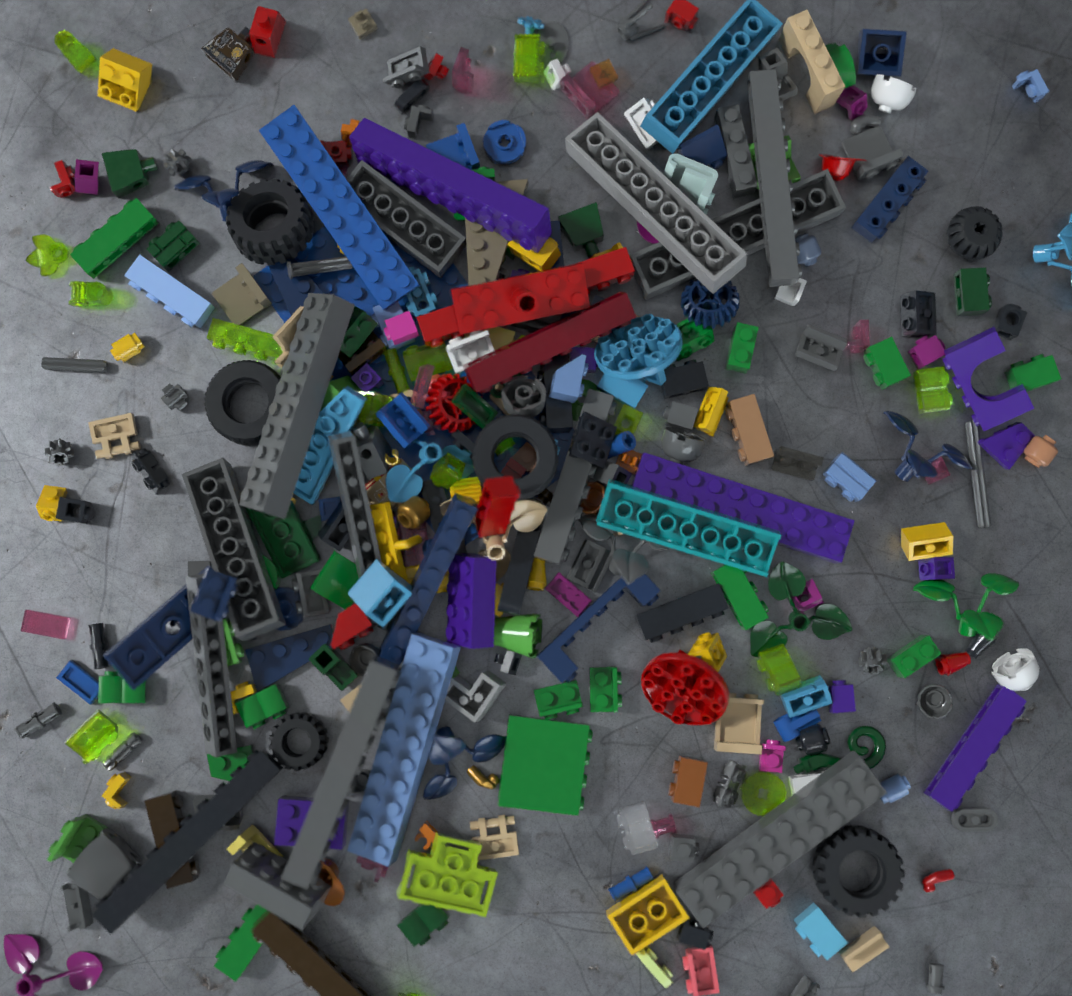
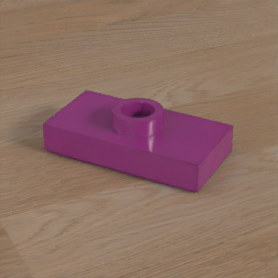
(568, 594)

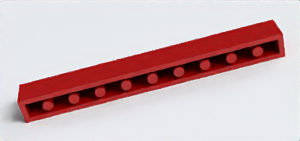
(599, 274)

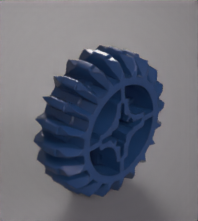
(709, 309)

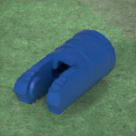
(622, 443)

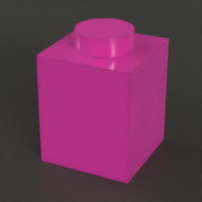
(400, 328)

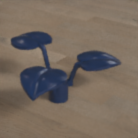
(222, 198)
(914, 463)
(446, 747)

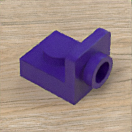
(367, 378)
(936, 568)

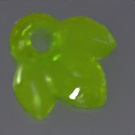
(45, 256)

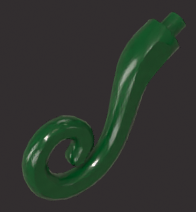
(822, 760)

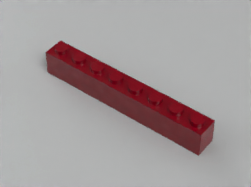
(549, 341)

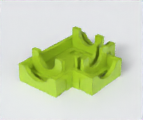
(448, 877)

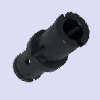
(98, 645)

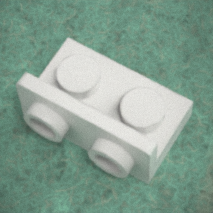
(636, 115)

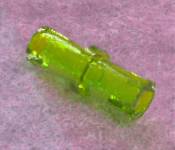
(396, 370)

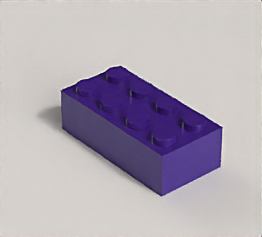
(471, 601)

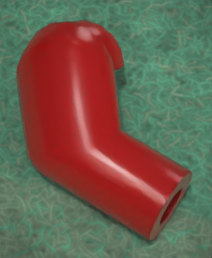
(936, 877)

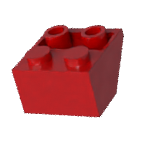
(350, 625)

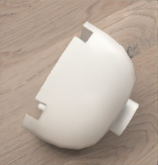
(891, 94)
(1017, 670)

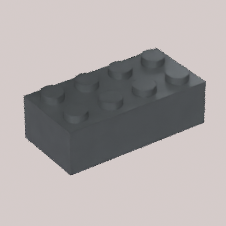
(258, 877)

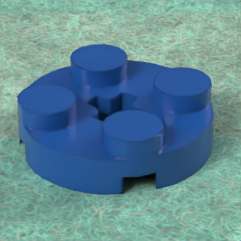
(509, 131)

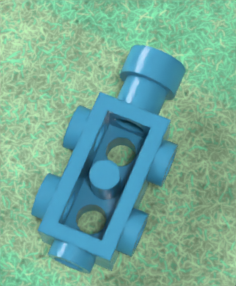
(420, 295)

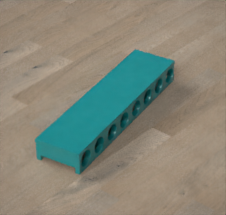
(687, 528)

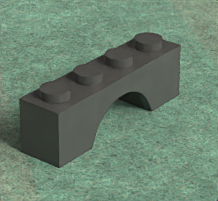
(740, 165)

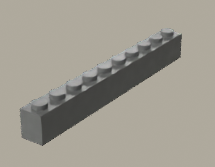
(773, 178)

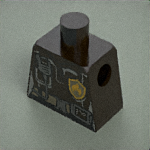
(230, 52)

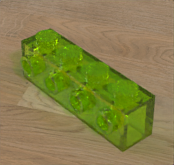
(243, 340)

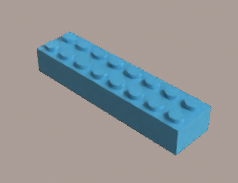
(711, 75)

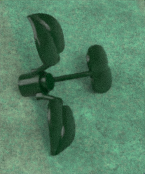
(788, 582)

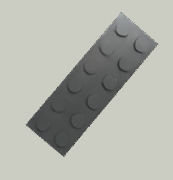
(407, 221)

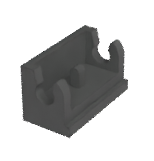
(77, 906)

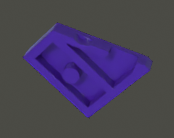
(1007, 444)

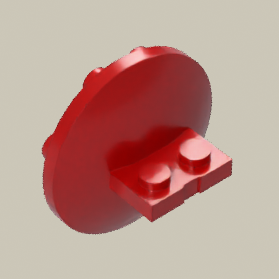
(685, 689)

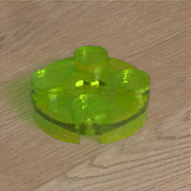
(751, 788)

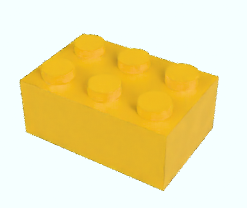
(646, 914)

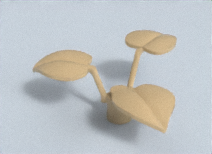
(526, 518)

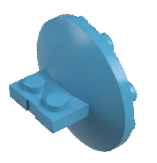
(639, 349)

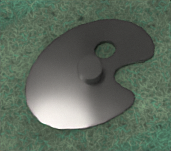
(555, 40)

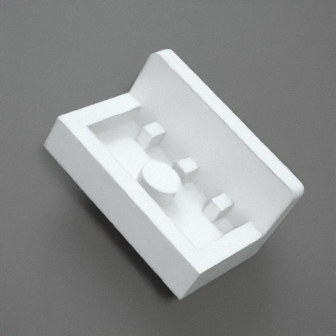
(468, 349)

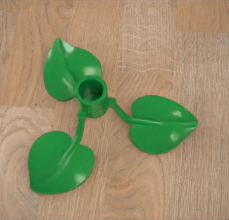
(970, 621)

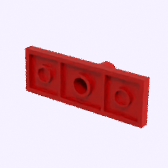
(497, 301)

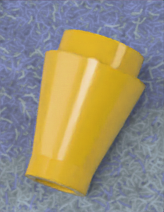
(537, 577)

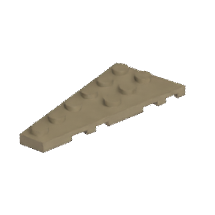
(487, 248)

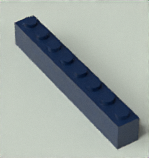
(428, 577)

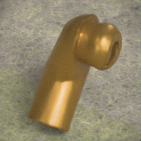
(481, 780)

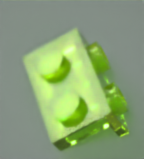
(93, 736)

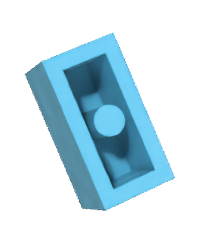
(820, 931)

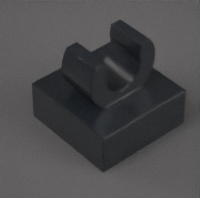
(509, 661)

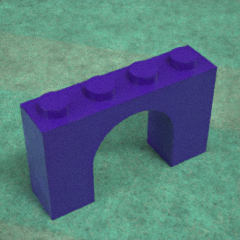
(988, 410)

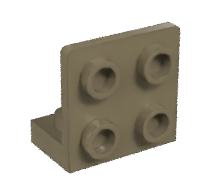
(241, 297)

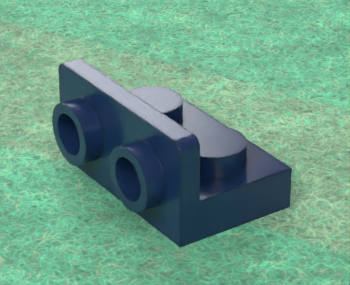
(214, 595)

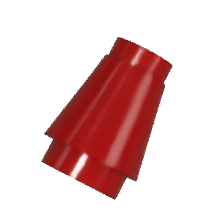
(950, 663)

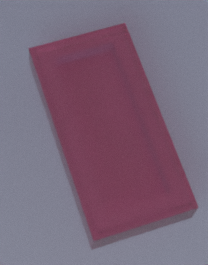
(421, 386)
(45, 624)

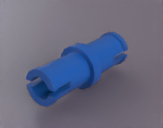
(631, 884)

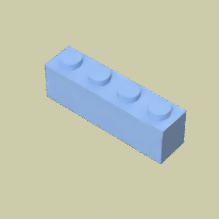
(169, 291)

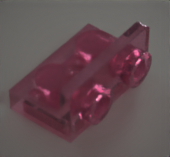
(461, 77)

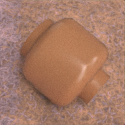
(1040, 451)

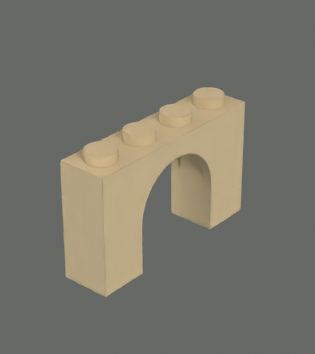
(802, 37)

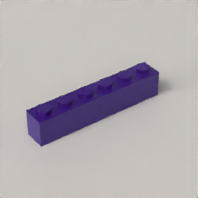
(975, 747)

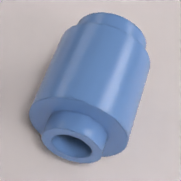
(895, 787)

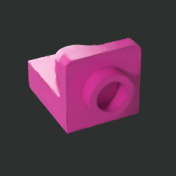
(771, 757)

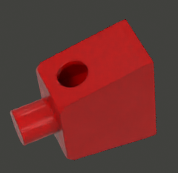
(266, 27)

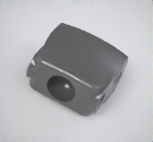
(103, 864)

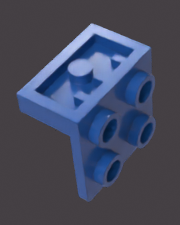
(457, 148)

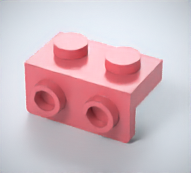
(701, 971)

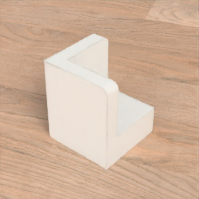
(791, 293)

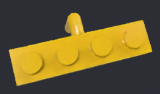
(387, 538)

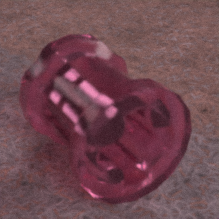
(664, 830)

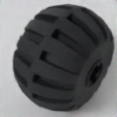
(973, 244)

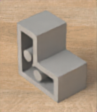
(474, 699)

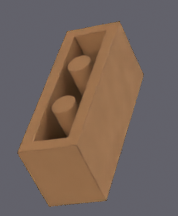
(749, 430)

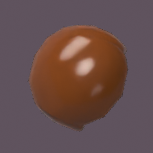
(594, 499)

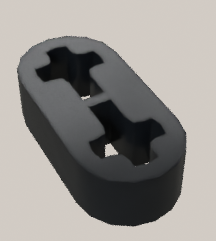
(411, 96)

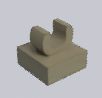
(362, 23)

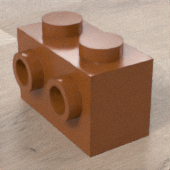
(688, 781)

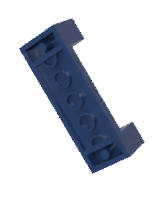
(643, 592)

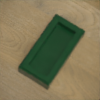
(474, 406)

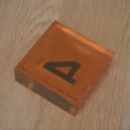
(603, 73)

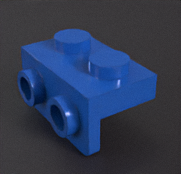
(403, 420)

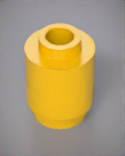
(126, 347)

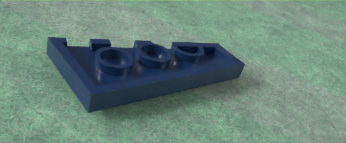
(280, 657)

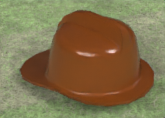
(329, 874)

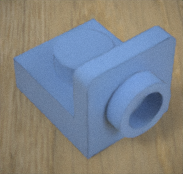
(1034, 84)

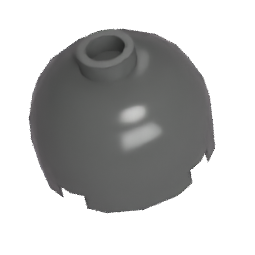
(524, 396)
(681, 445)

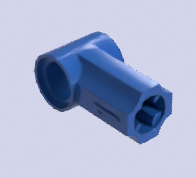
(790, 727)

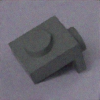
(416, 115)

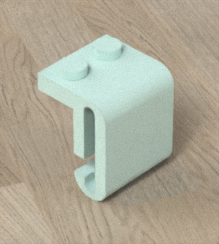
(692, 179)

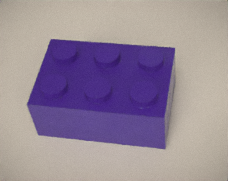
(291, 817)

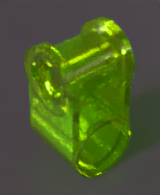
(75, 52)
(85, 294)

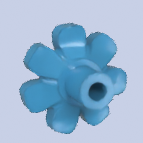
(530, 24)

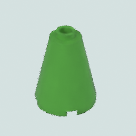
(519, 633)

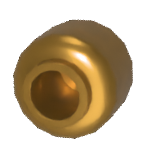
(413, 512)

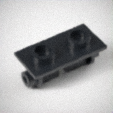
(152, 478)

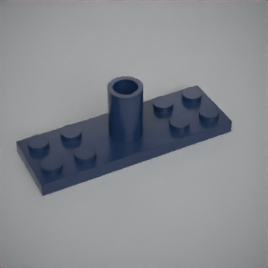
(153, 640)

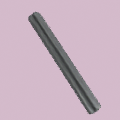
(978, 475)

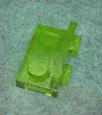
(419, 356)

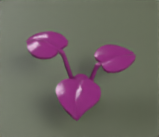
(24, 949)

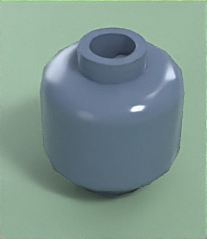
(808, 249)

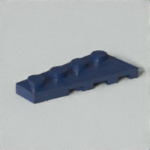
(293, 290)

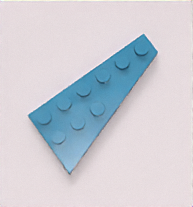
(318, 463)

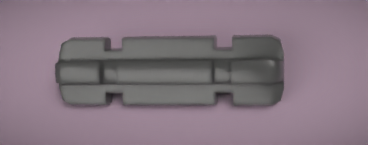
(122, 751)

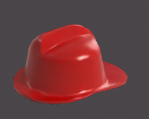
(838, 166)

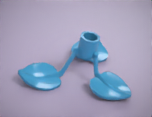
(1050, 252)
(403, 483)

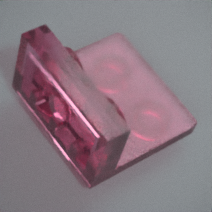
(584, 92)

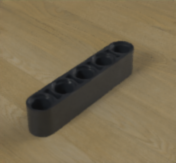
(518, 571)

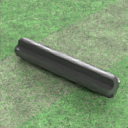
(71, 364)

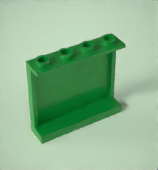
(544, 765)

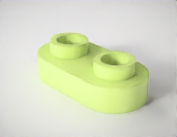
(662, 973)

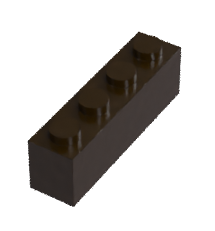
(165, 816)

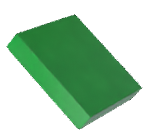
(336, 580)

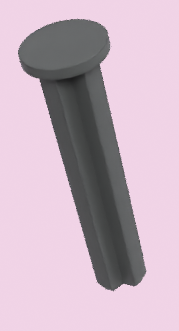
(318, 266)

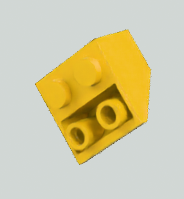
(123, 79)

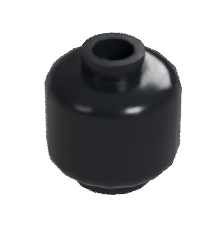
(813, 739)

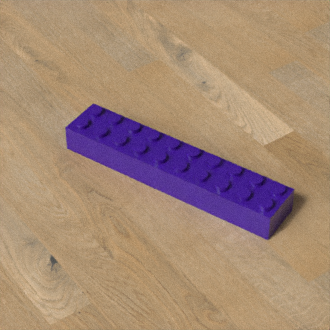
(452, 185)
(800, 525)

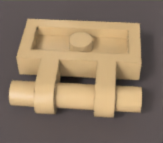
(112, 429)
(499, 844)

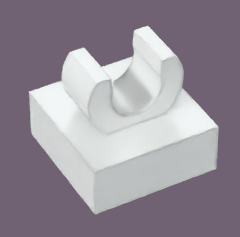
(555, 72)

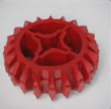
(442, 408)

